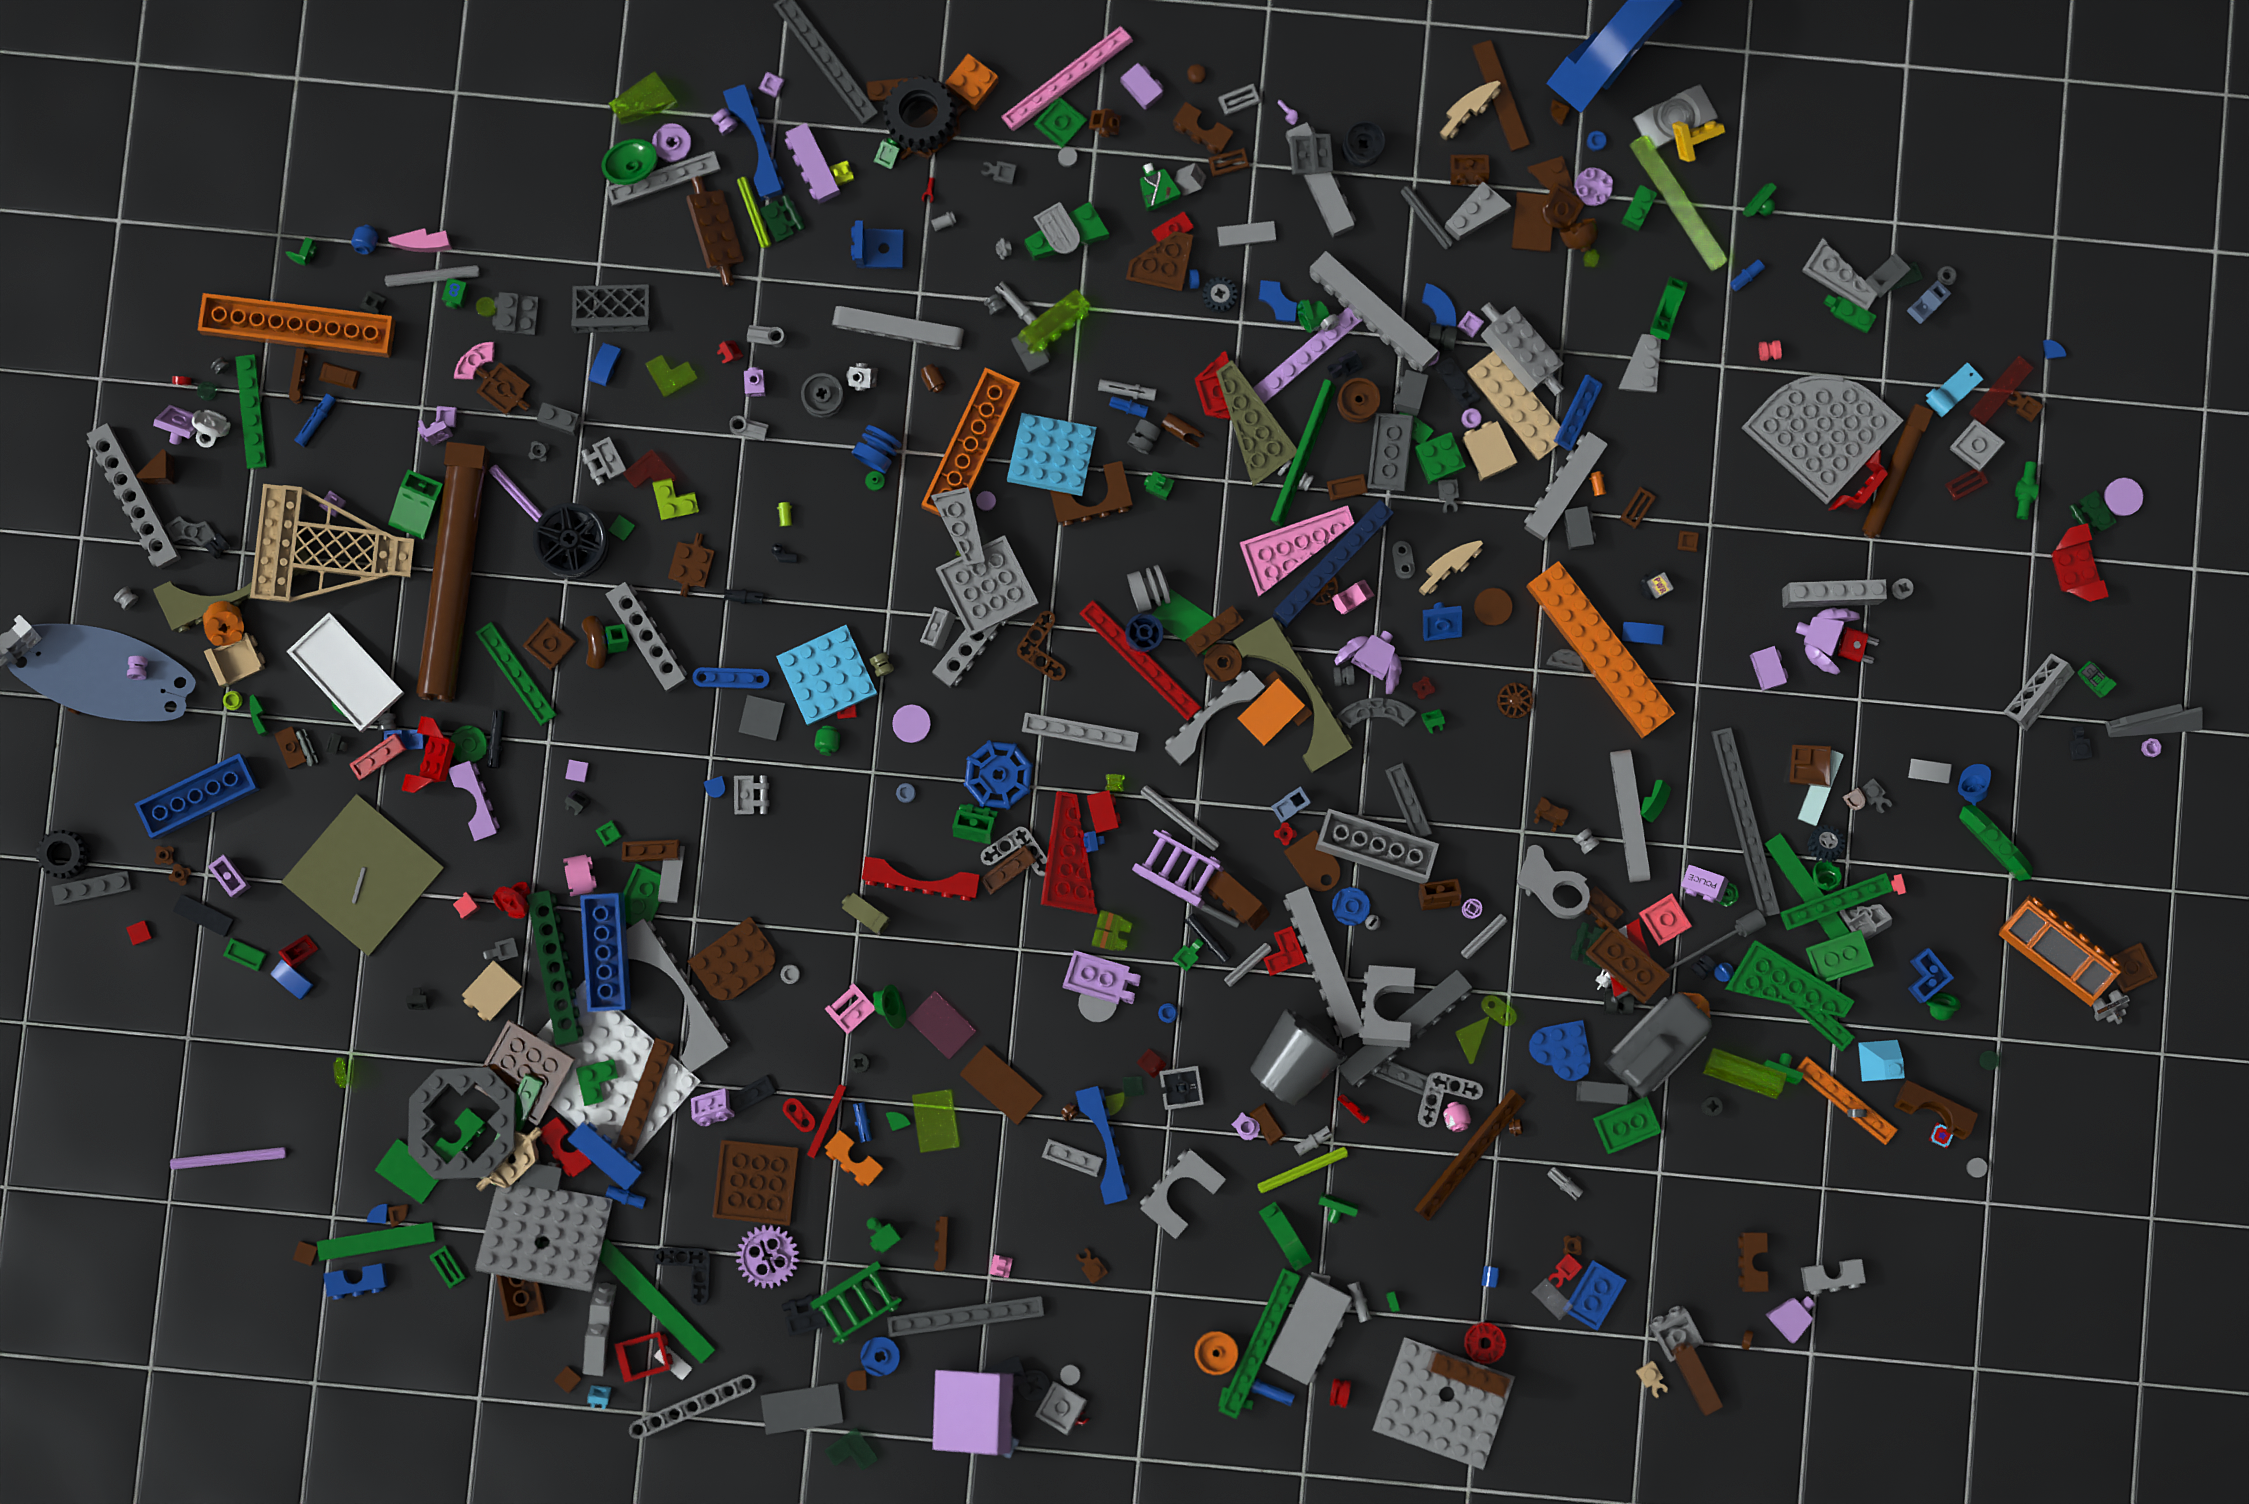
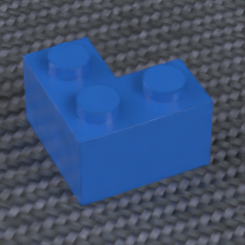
(1933, 975)

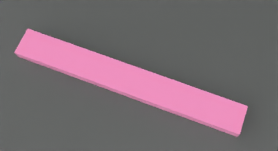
(1067, 78)

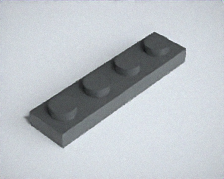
(91, 888)

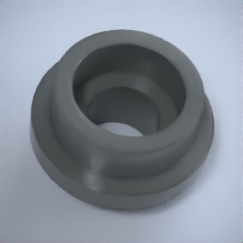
(1949, 270)

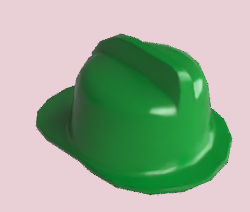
(889, 1004)

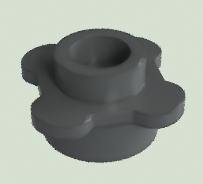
(538, 446)

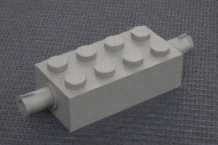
(1522, 349)

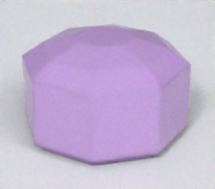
(2151, 747)

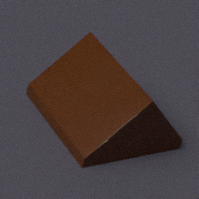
(158, 470)

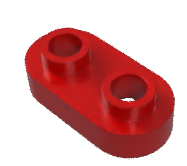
(799, 1115)

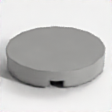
(1095, 1009)

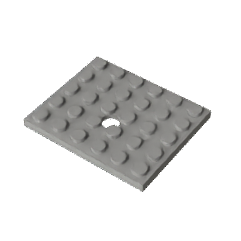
(568, 1219)
(1418, 1416)

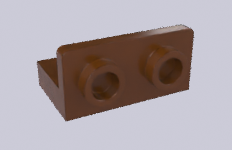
(1469, 169)
(1602, 908)

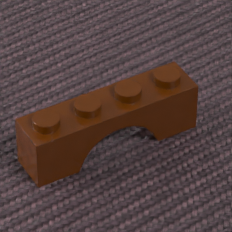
(1958, 1119)

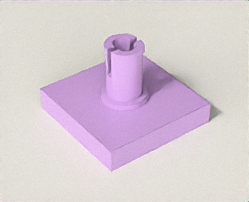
(177, 422)

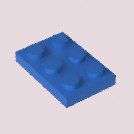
(1595, 1295)

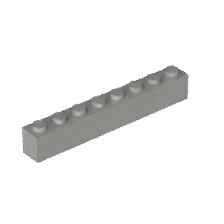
(1373, 312)
(1324, 962)

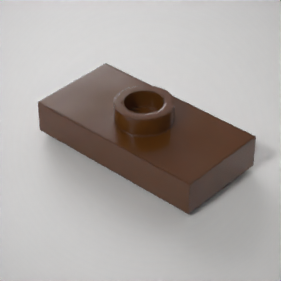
(290, 747)

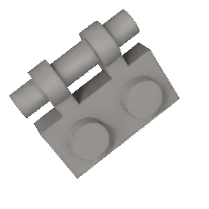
(609, 459)
(744, 795)

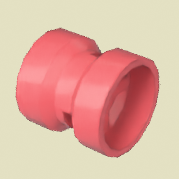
(1767, 351)

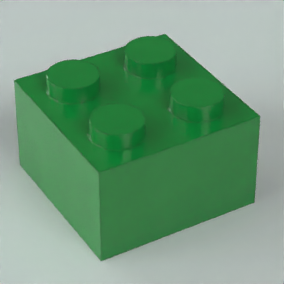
(1439, 458)

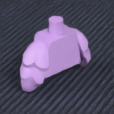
(1824, 635)
(1375, 657)

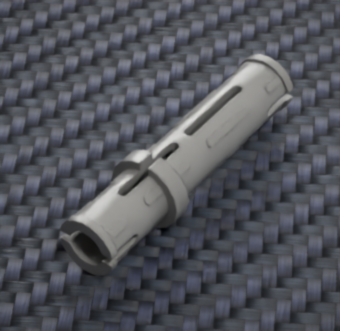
(1023, 310)
(1148, 393)

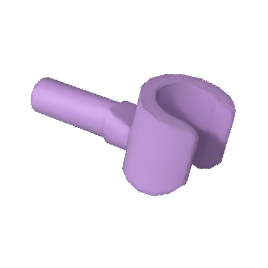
(1292, 115)

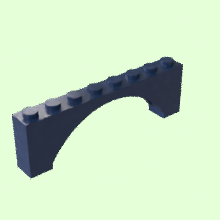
(1314, 582)

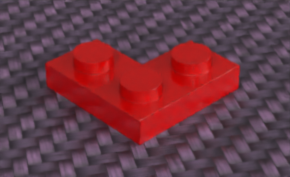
(1289, 955)

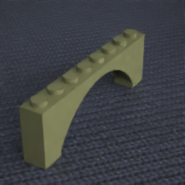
(186, 609)
(1270, 644)

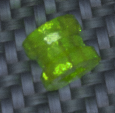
(1114, 782)

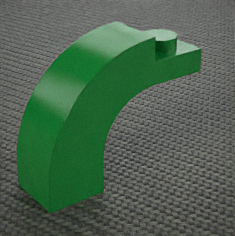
(1668, 308)
(1285, 1236)

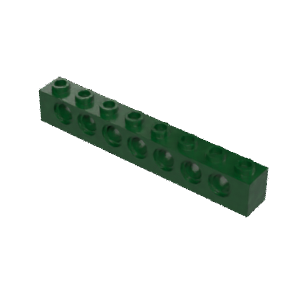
(536, 904)

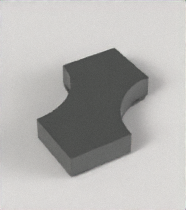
(182, 530)

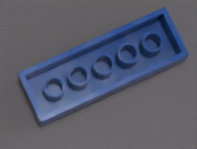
(197, 796)
(605, 952)

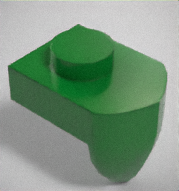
(307, 251)

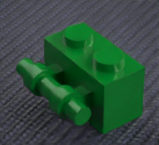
(974, 823)
(885, 1236)

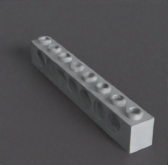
(168, 553)

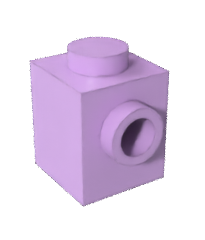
(754, 382)

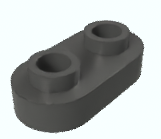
(1404, 559)

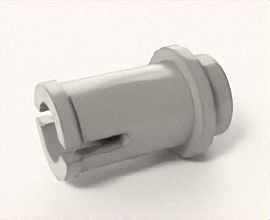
(943, 221)

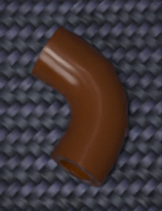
(596, 642)

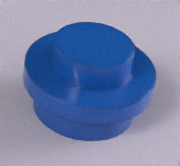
(1167, 1013)

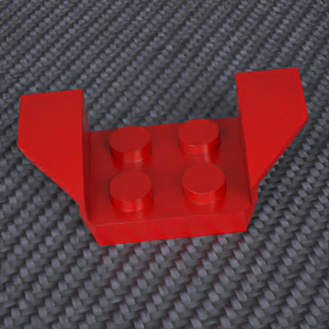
(1872, 483)
(2076, 565)
(436, 758)

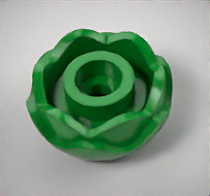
(1732, 896)

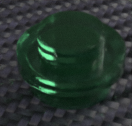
(206, 391)
(1989, 1060)

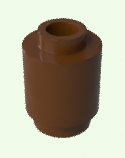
(933, 378)

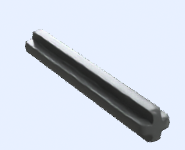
(1427, 217)

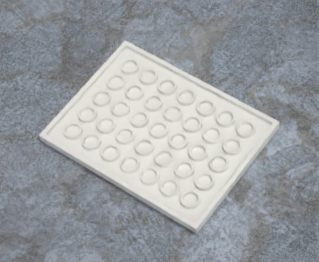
(616, 1037)

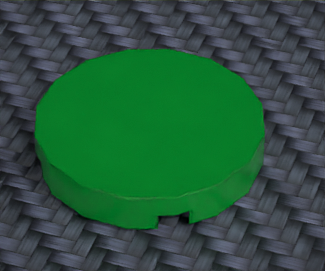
(469, 744)

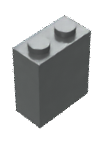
(1603, 1093)

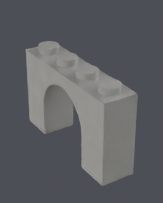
(1379, 982)
(1189, 1166)

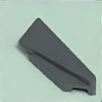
(2157, 721)

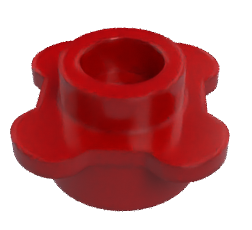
(1280, 833)

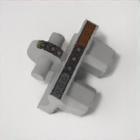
(2112, 1010)

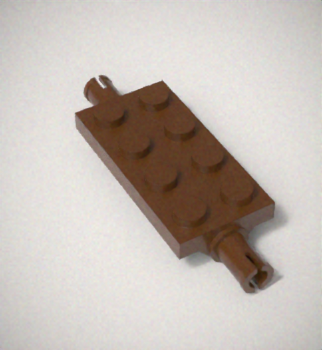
(714, 230)

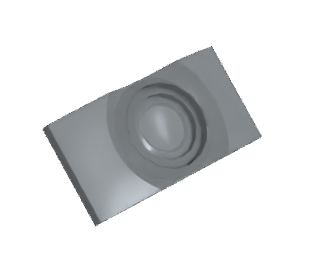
(1687, 107)

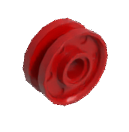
(1493, 1351)

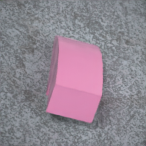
(421, 241)

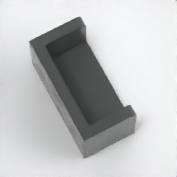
(1888, 275)

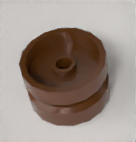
(1367, 394)

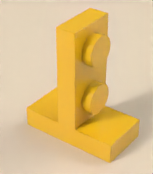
(1687, 138)

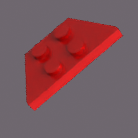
(1210, 389)

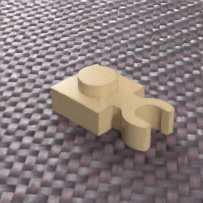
(1650, 1376)

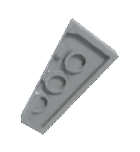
(960, 521)

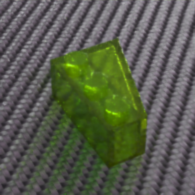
(643, 99)

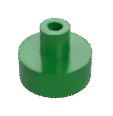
(875, 485)

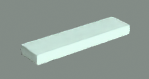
(1817, 795)

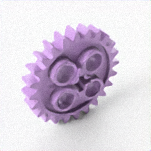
(784, 1249)

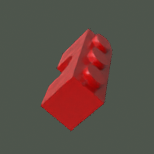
(553, 1135)

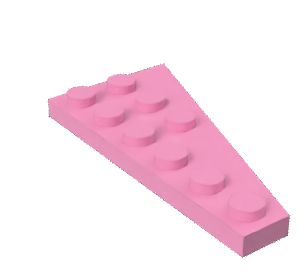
(1283, 550)

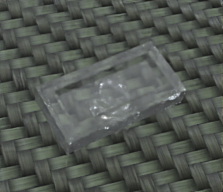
(1552, 1299)

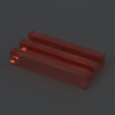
(1952, 490)

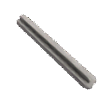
(430, 276)
(1180, 818)

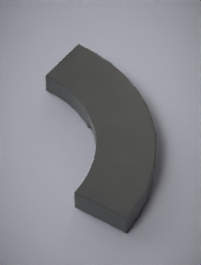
(1373, 708)

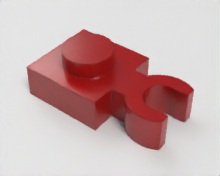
(1566, 1268)

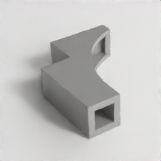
(598, 1329)

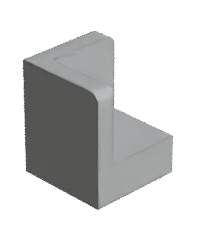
(1189, 179)

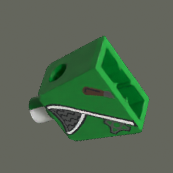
(1157, 188)

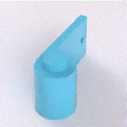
(1953, 390)

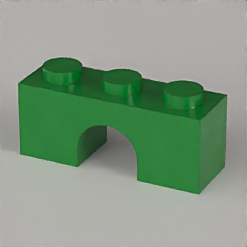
(470, 1125)

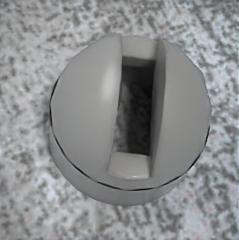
(1376, 925)

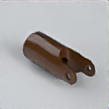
(1181, 429)

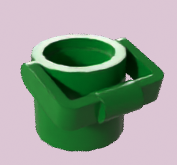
(1311, 315)

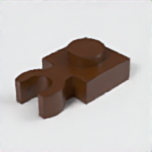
(2027, 407)
(1093, 1268)

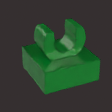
(1433, 719)

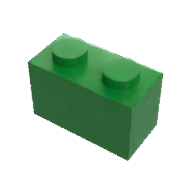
(1639, 208)

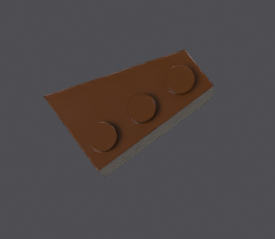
(1237, 899)

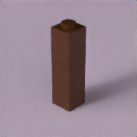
(1696, 1377)

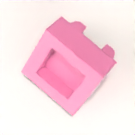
(1001, 1266)

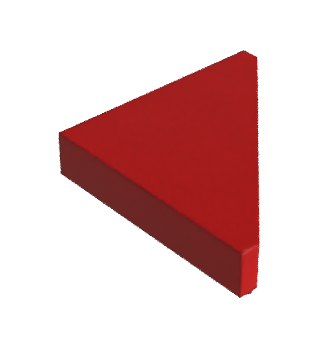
(1353, 1109)

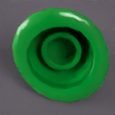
(1943, 1005)

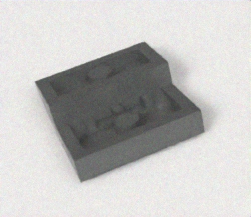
(1311, 154)

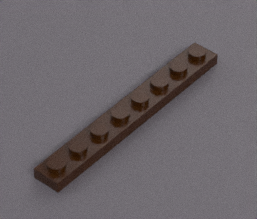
(1469, 1155)

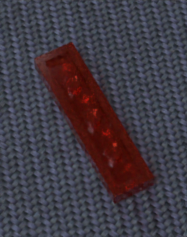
(2001, 390)

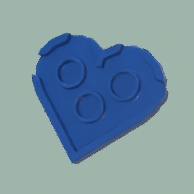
(1563, 1048)

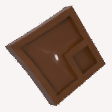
(1811, 765)

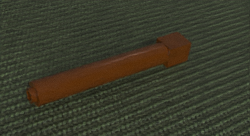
(1897, 469)

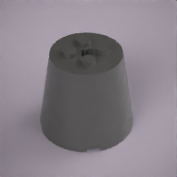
(1295, 1058)

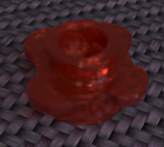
(1428, 688)

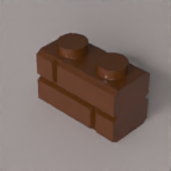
(1439, 894)

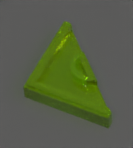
(1471, 1037)

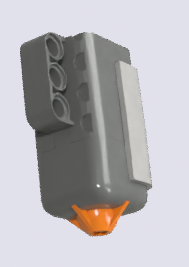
(1660, 1042)

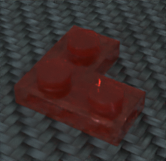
(648, 466)

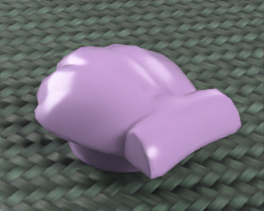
(1246, 1127)

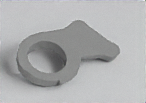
(1540, 879)

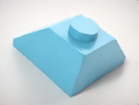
(1881, 1060)

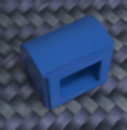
(1490, 1276)

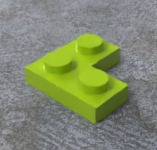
(673, 505)

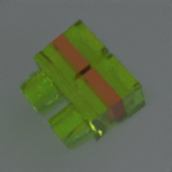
(1112, 923)

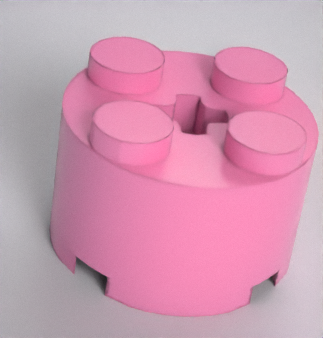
(579, 875)

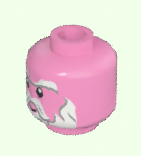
(1457, 1117)

